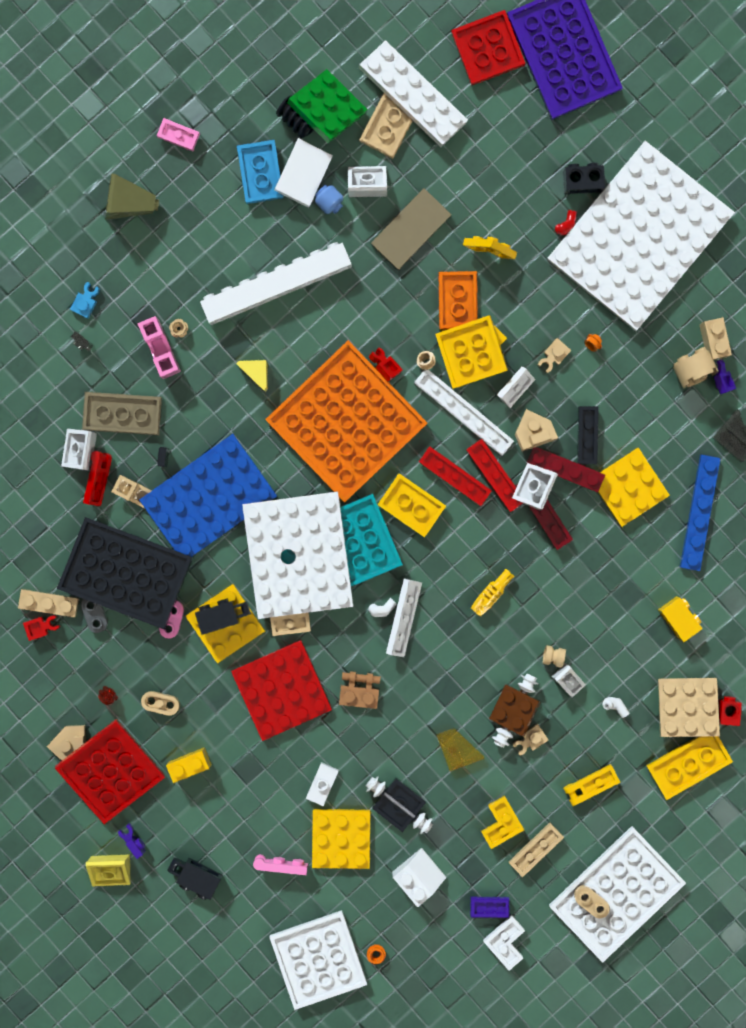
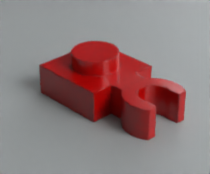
(386, 366)
(38, 628)

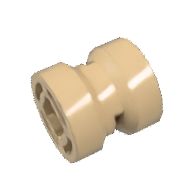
(554, 656)

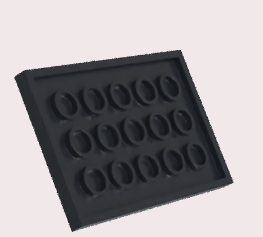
(125, 573)

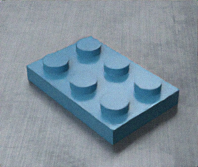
(259, 171)

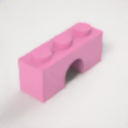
(160, 347)

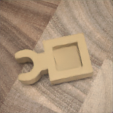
(555, 353)
(534, 738)

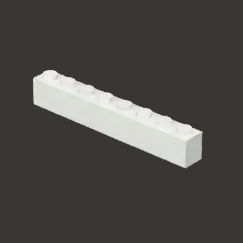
(276, 283)

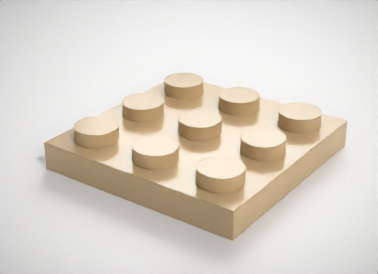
(688, 707)

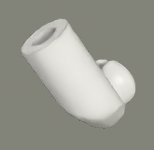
(382, 611)
(616, 704)

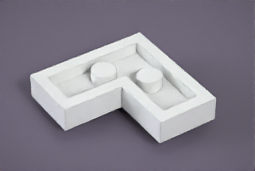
(501, 941)

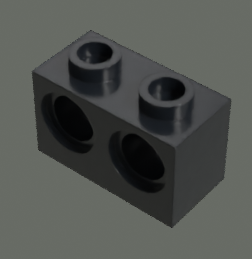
(584, 184)

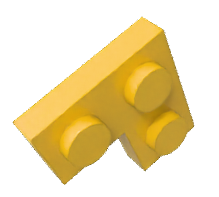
(490, 245)
(506, 825)

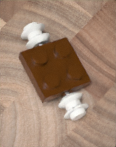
(514, 710)

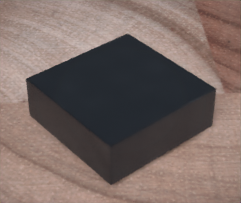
(163, 457)

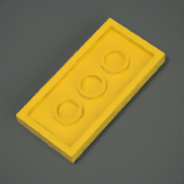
(688, 764)

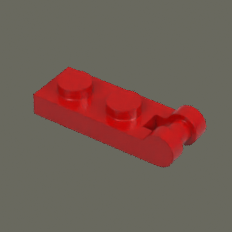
(97, 478)

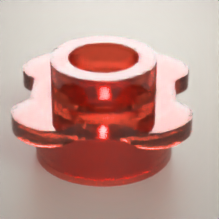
(107, 695)

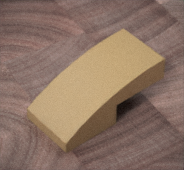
(130, 490)

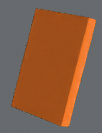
(457, 298)

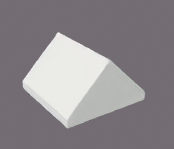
(367, 181)
(78, 449)
(534, 486)

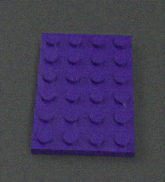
(564, 54)

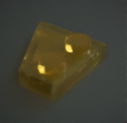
(457, 749)

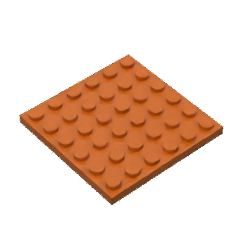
(346, 421)

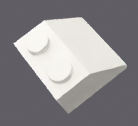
(419, 877)

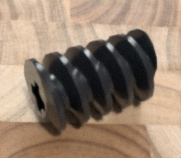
(293, 119)

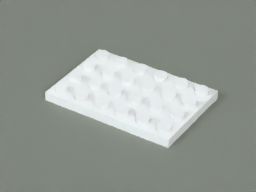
(633, 884)

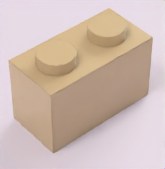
(715, 338)

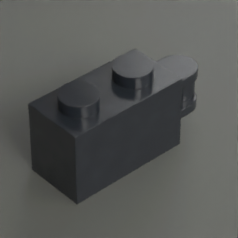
(220, 616)
(195, 877)

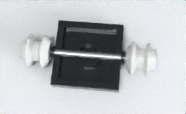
(399, 804)

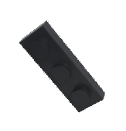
(587, 435)

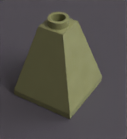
(128, 199)

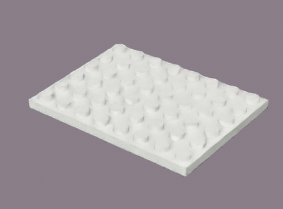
(640, 236)

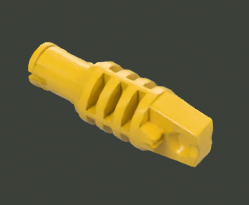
(491, 593)

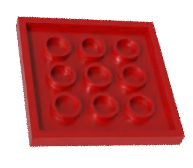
(281, 690)
(110, 771)

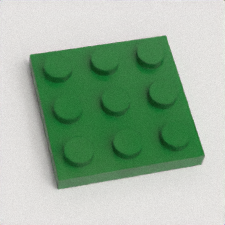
(327, 106)

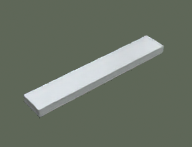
(464, 412)

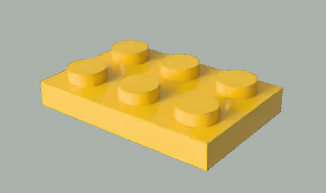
(411, 505)

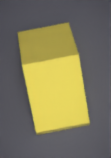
(256, 371)

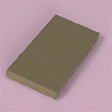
(411, 229)
(122, 413)

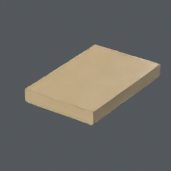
(386, 128)

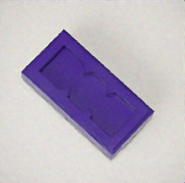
(489, 907)

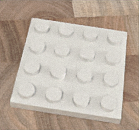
(318, 960)

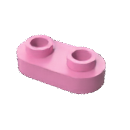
(174, 621)

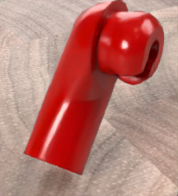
(565, 227)

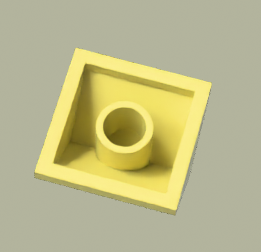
(109, 870)

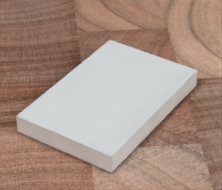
(303, 173)

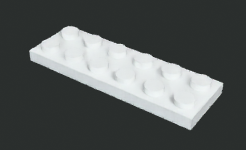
(413, 93)

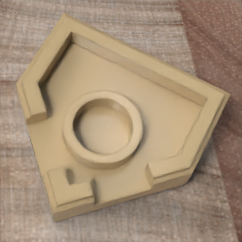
(534, 431)
(68, 740)

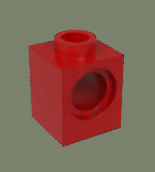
(735, 717)

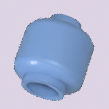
(329, 199)

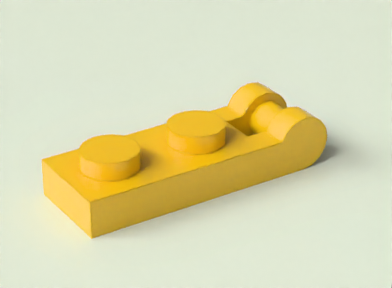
(592, 785)

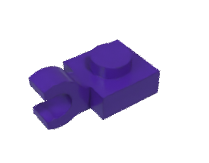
(723, 379)
(135, 845)

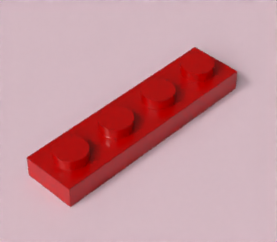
(494, 473)
(455, 476)

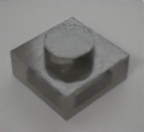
(80, 342)

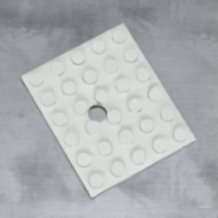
(316, 535)

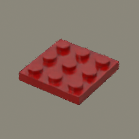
(488, 47)

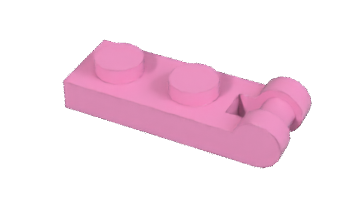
(279, 865)

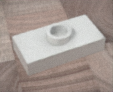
(516, 387)
(322, 784)

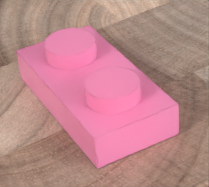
(178, 134)

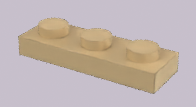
(48, 603)
(536, 849)

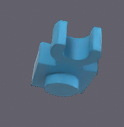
(84, 303)

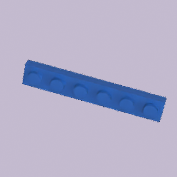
(700, 512)

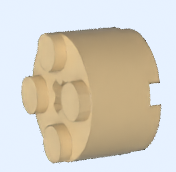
(695, 368)

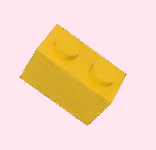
(680, 618)
(188, 765)

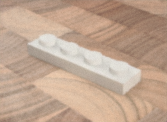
(404, 618)

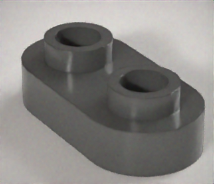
(91, 615)

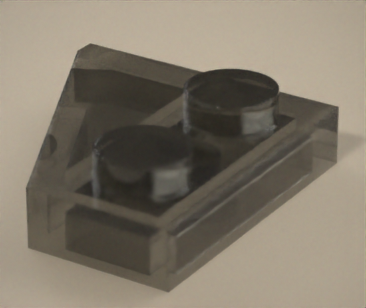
(733, 436)

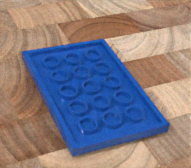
(207, 497)

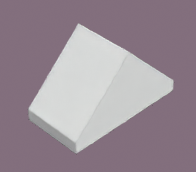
(568, 680)

